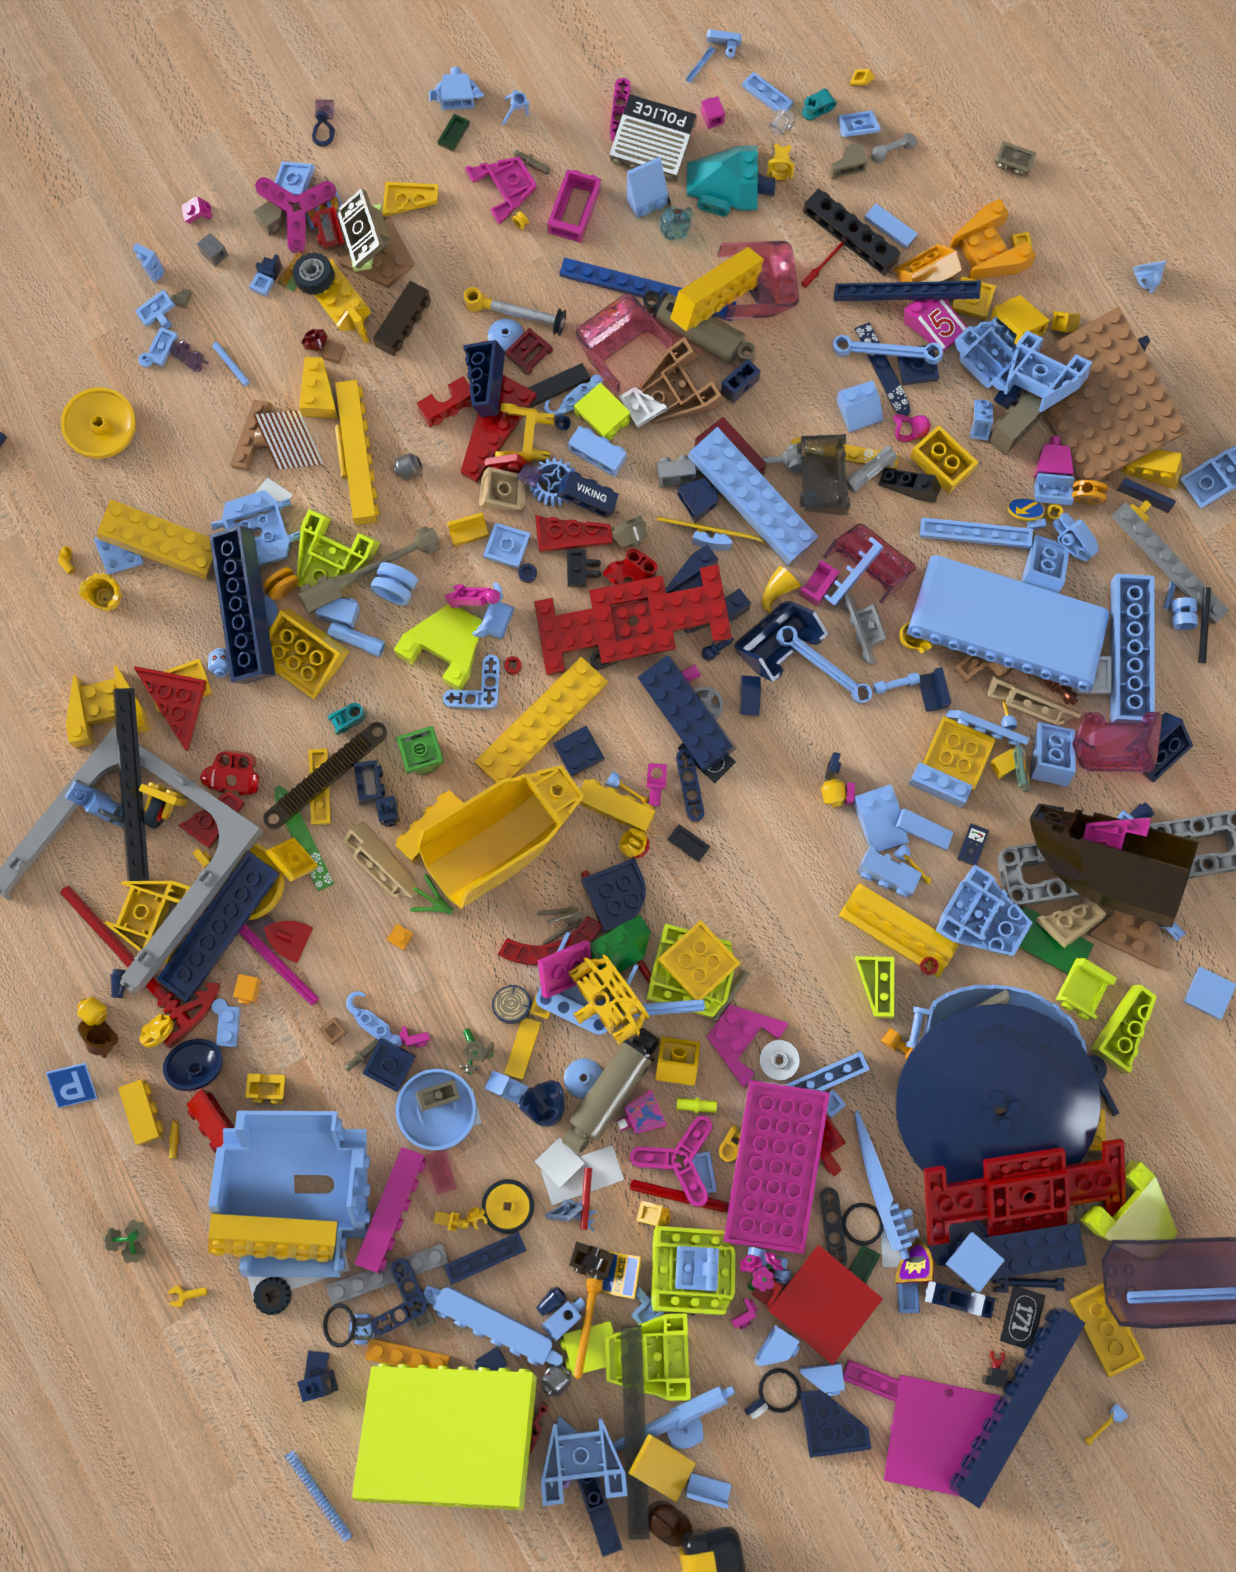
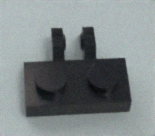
(577, 568)

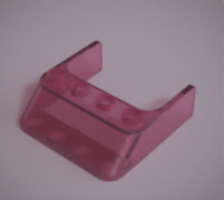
(776, 282)
(614, 329)
(889, 566)

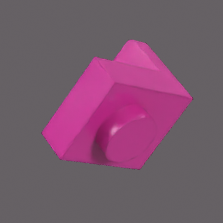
(195, 209)
(418, 1040)
(744, 1318)

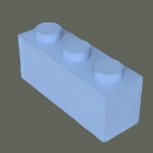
(597, 451)
(940, 785)

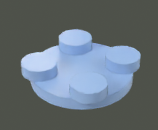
(686, 1436)

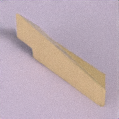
(1030, 701)
(379, 862)

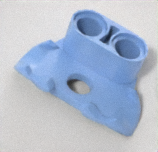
(496, 618)

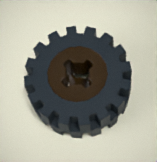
(275, 1288)

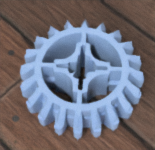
(547, 479)

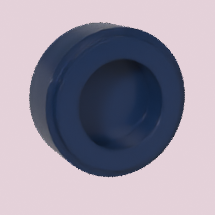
(527, 573)

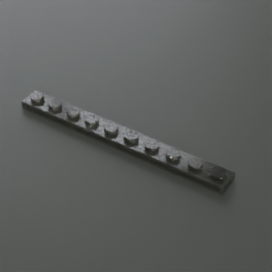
(634, 1428)

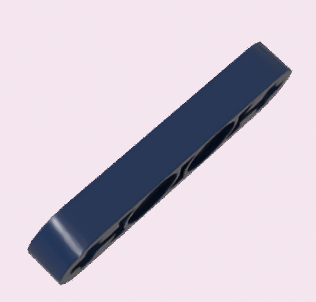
(690, 785)

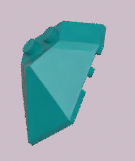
(727, 176)

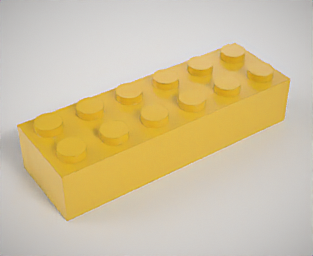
(717, 289)
(156, 539)
(271, 1237)

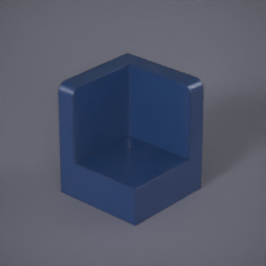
(270, 267)

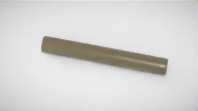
(733, 991)

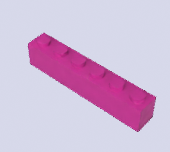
(390, 1210)

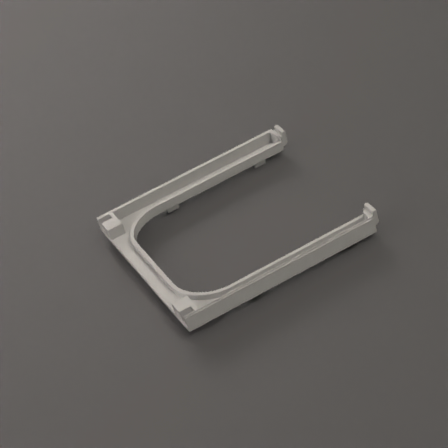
(235, 839)

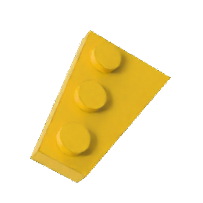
(404, 197)

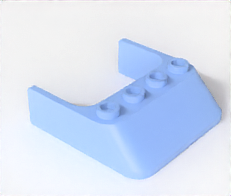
(572, 1000)

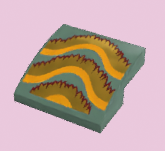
(1022, 769)

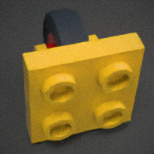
(160, 803)

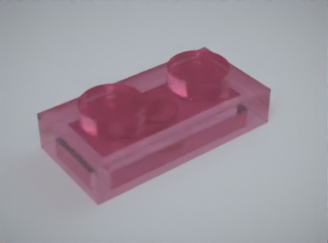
(441, 1171)

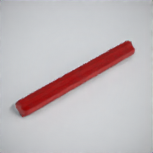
(675, 1195)

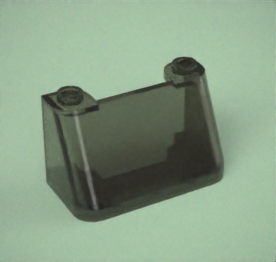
(823, 474)

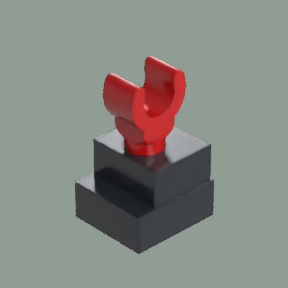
(995, 1375)

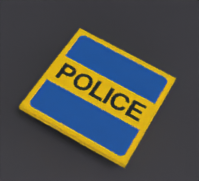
(622, 1276)

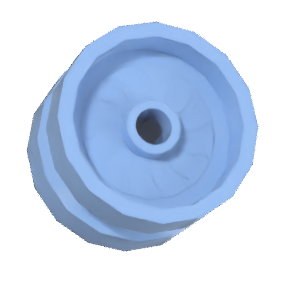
(394, 583)

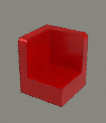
(769, 1295)

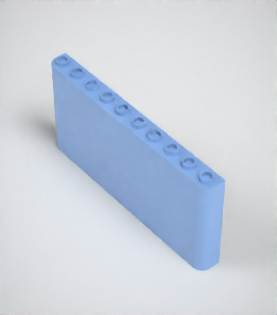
(1009, 622)

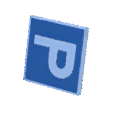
(71, 1085)

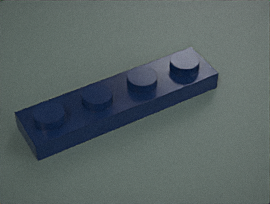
(485, 1258)

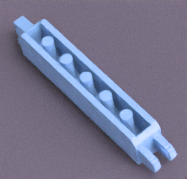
(493, 1324)

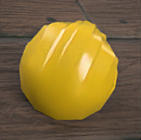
(913, 643)

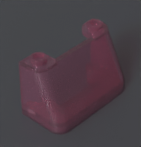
(1118, 745)

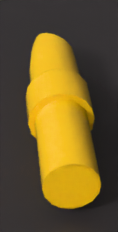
(173, 1139)

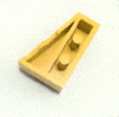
(316, 391)

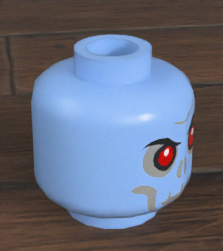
(218, 662)

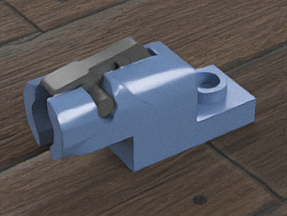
(96, 802)

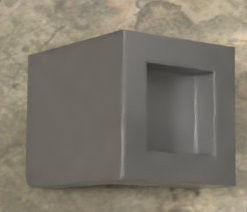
(212, 249)

